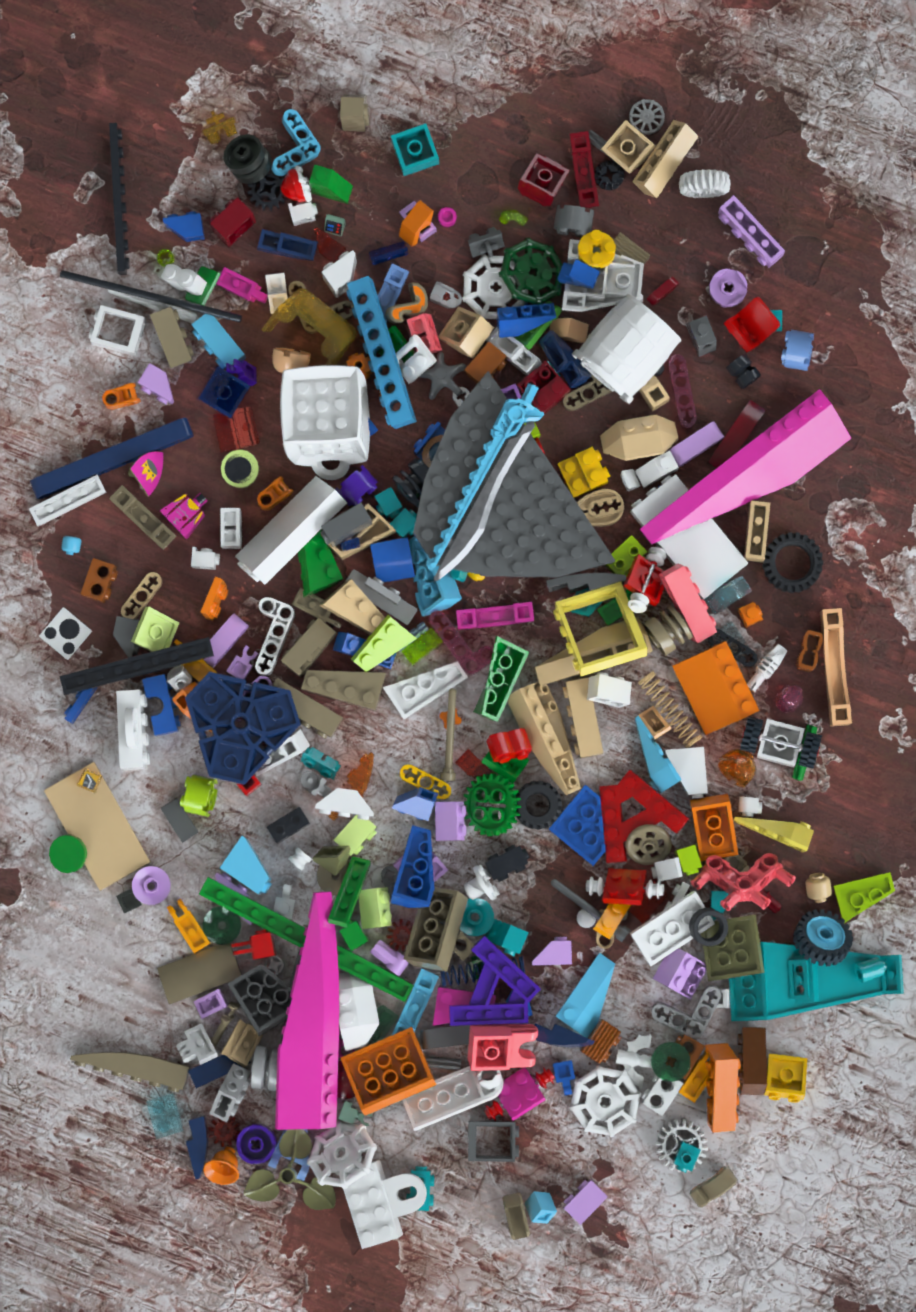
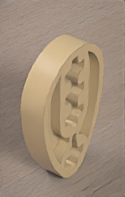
(598, 498)

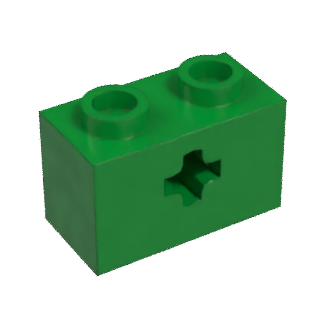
(354, 935)

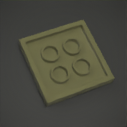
(738, 953)

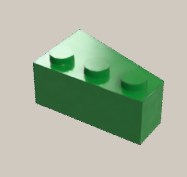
(317, 566)

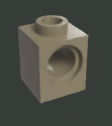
(464, 953)

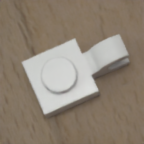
(284, 904)

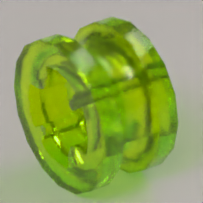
(163, 252)

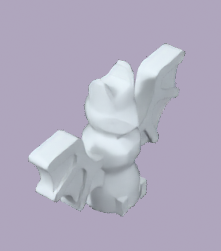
(631, 1059)

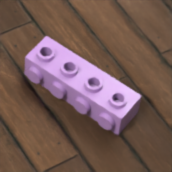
(751, 232)

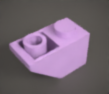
(156, 382)

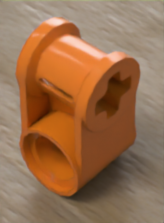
(122, 396)
(275, 493)

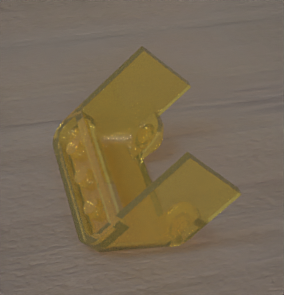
(332, 326)

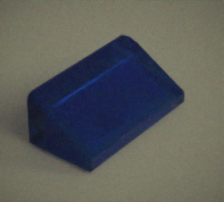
(388, 253)

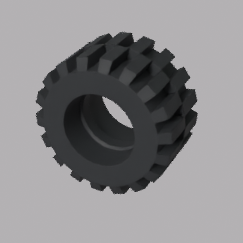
(554, 800)

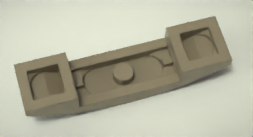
(142, 517)

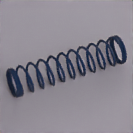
(521, 962)

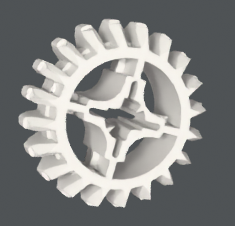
(704, 183)
(672, 1130)

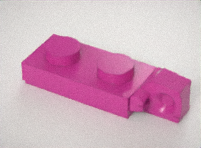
(241, 286)

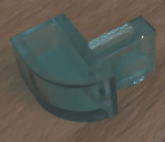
(728, 595)

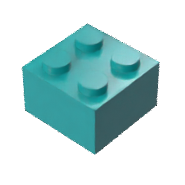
(415, 149)

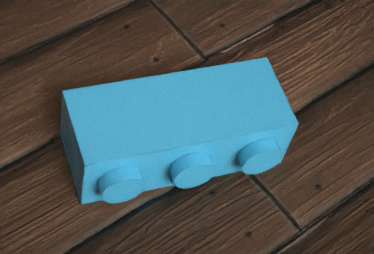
(217, 340)

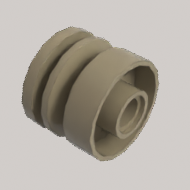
(665, 632)

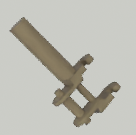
(225, 1020)

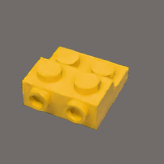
(584, 472)
(786, 1077)

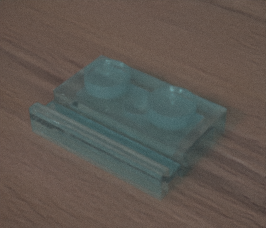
(165, 1116)

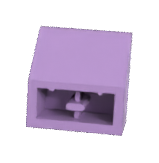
(681, 972)

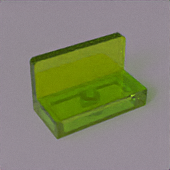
(422, 647)

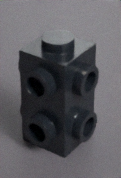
(513, 859)

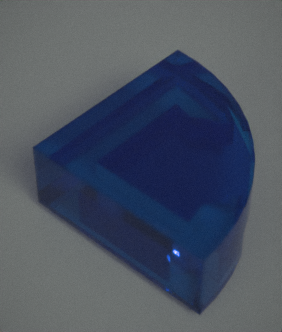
(350, 544)

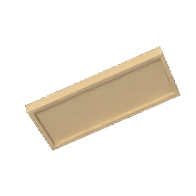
(102, 827)

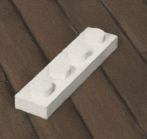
(67, 500)

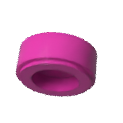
(447, 217)

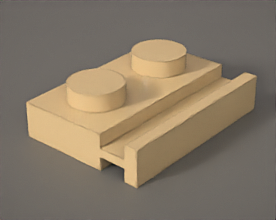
(241, 1043)

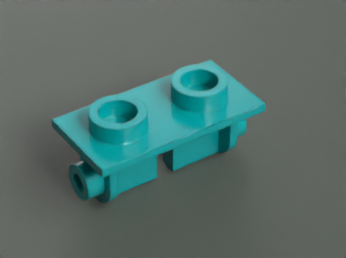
(312, 759)

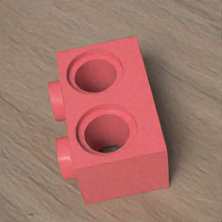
(424, 327)

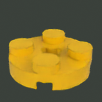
(596, 239)

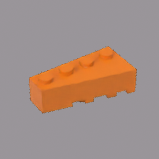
(722, 1087)

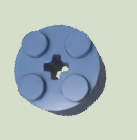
(798, 350)

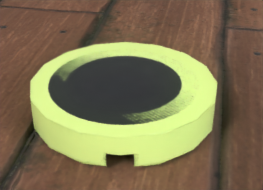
(239, 468)

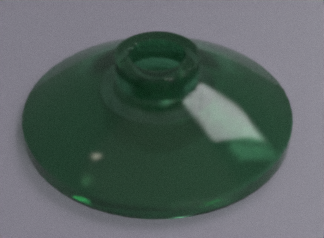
(211, 925)

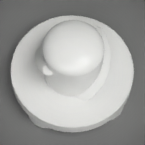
(481, 885)

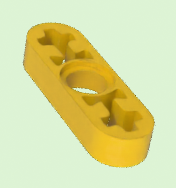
(410, 780)

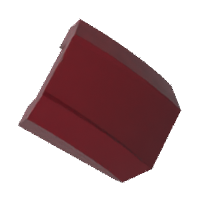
(543, 179)

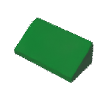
(211, 278)

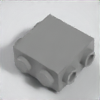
(231, 1093)

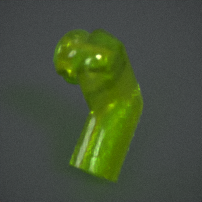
(510, 215)

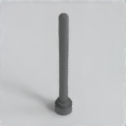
(620, 933)

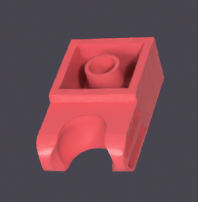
(498, 1046)

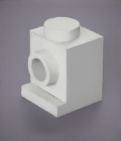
(303, 212)
(204, 559)

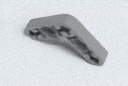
(694, 1019)

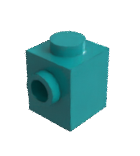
(388, 504)
(404, 523)
(686, 1157)

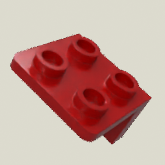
(752, 324)

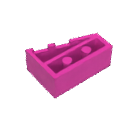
(448, 997)

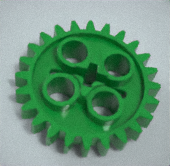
(492, 786)

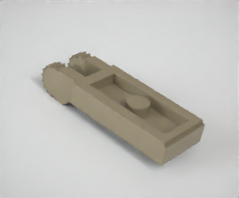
(311, 606)

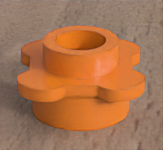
(443, 715)

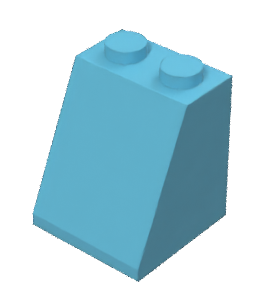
(247, 867)

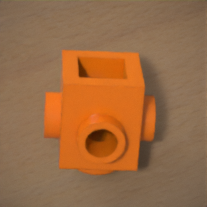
(356, 359)

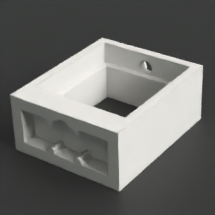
(136, 335)

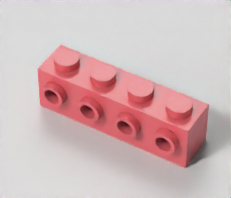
(687, 601)

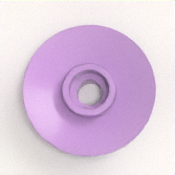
(151, 875)

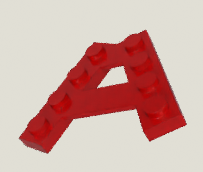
(657, 810)

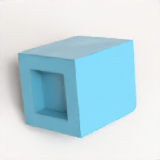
(540, 1207)

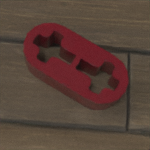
(661, 292)

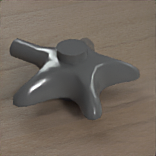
(442, 376)

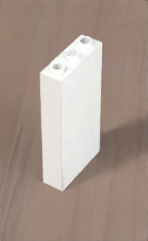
(290, 530)
(700, 548)

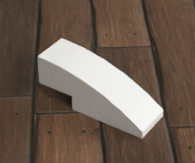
(515, 352)

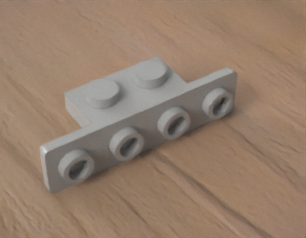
(384, 598)

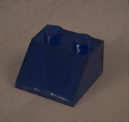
(223, 392)

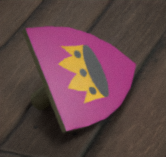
(147, 470)

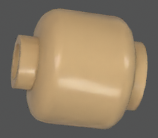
(818, 887)

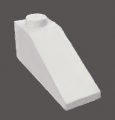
(291, 747)

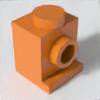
(750, 614)

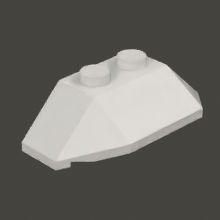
(356, 1011)

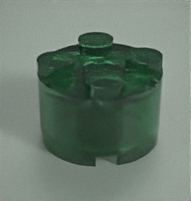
(664, 1071)

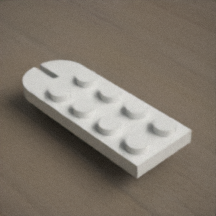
(452, 1095)

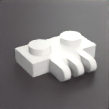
(197, 1046)

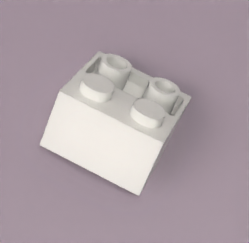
(340, 273)

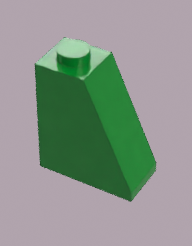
(330, 184)

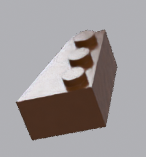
(753, 1060)

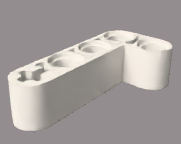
(270, 639)

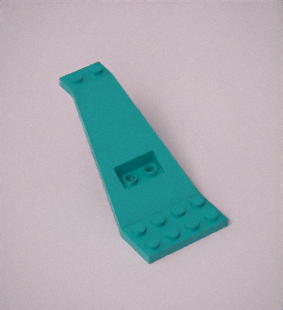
(778, 992)

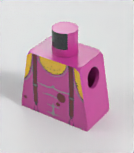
(185, 513)

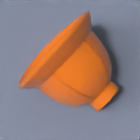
(222, 1167)

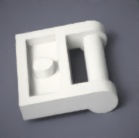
(418, 362)

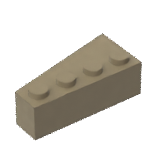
(354, 688)

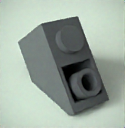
(123, 633)

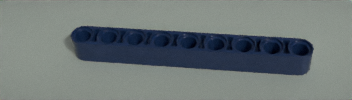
(111, 458)

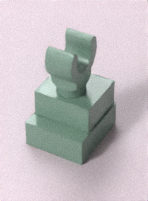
(350, 1113)

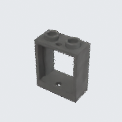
(514, 1149)

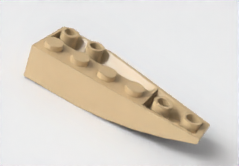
(600, 644)
(539, 715)

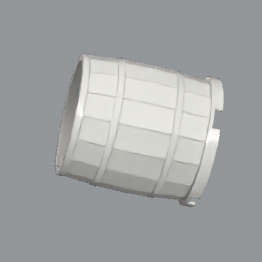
(627, 347)

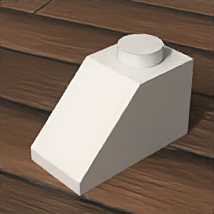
(657, 469)
(667, 869)

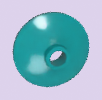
(485, 920)

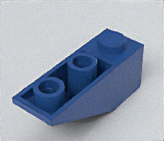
(521, 319)
(350, 644)

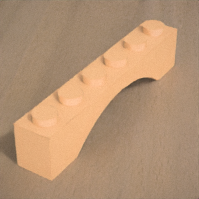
(834, 663)

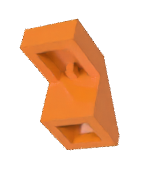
(415, 221)

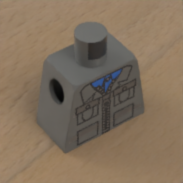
(702, 335)

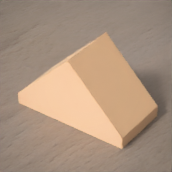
(570, 329)
(654, 722)

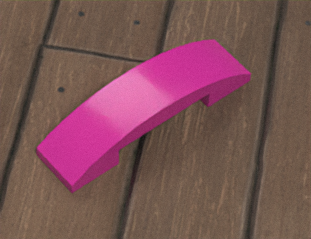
(495, 616)

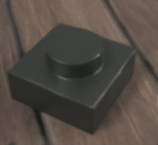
(128, 901)

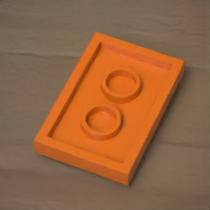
(212, 603)

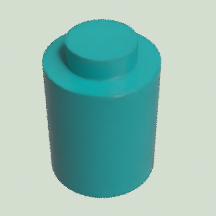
(870, 969)

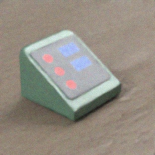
(334, 225)

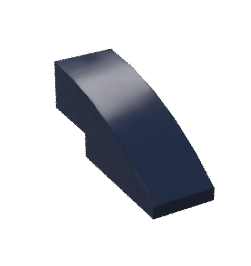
(286, 245)
(562, 360)
(561, 1037)
(211, 1070)
(198, 1145)

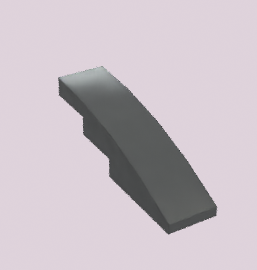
(586, 580)

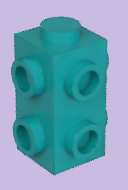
(428, 1179)

